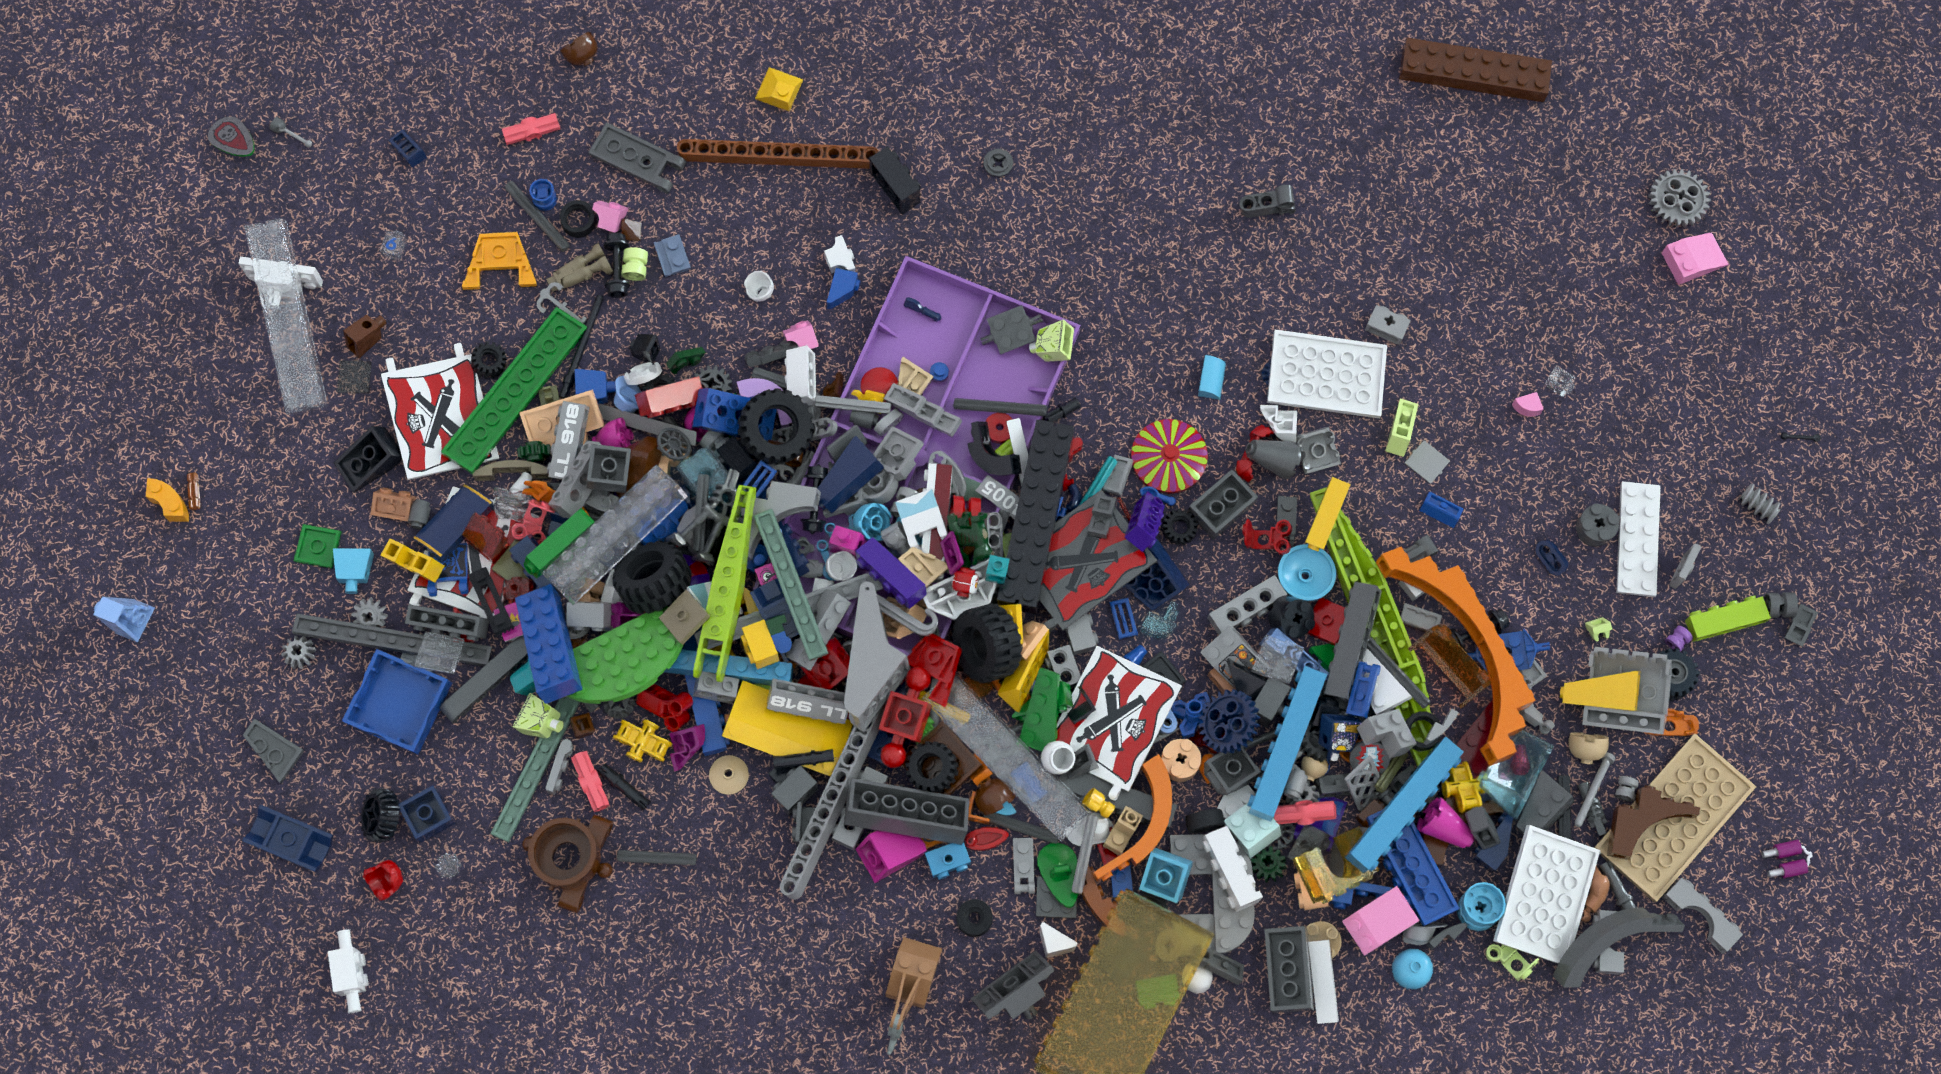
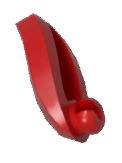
(985, 838)

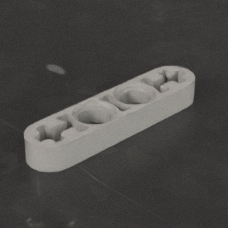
(818, 433)

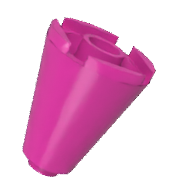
(1445, 824)

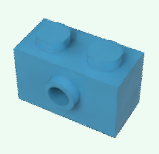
(947, 859)

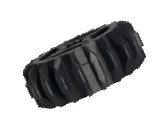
(380, 815)

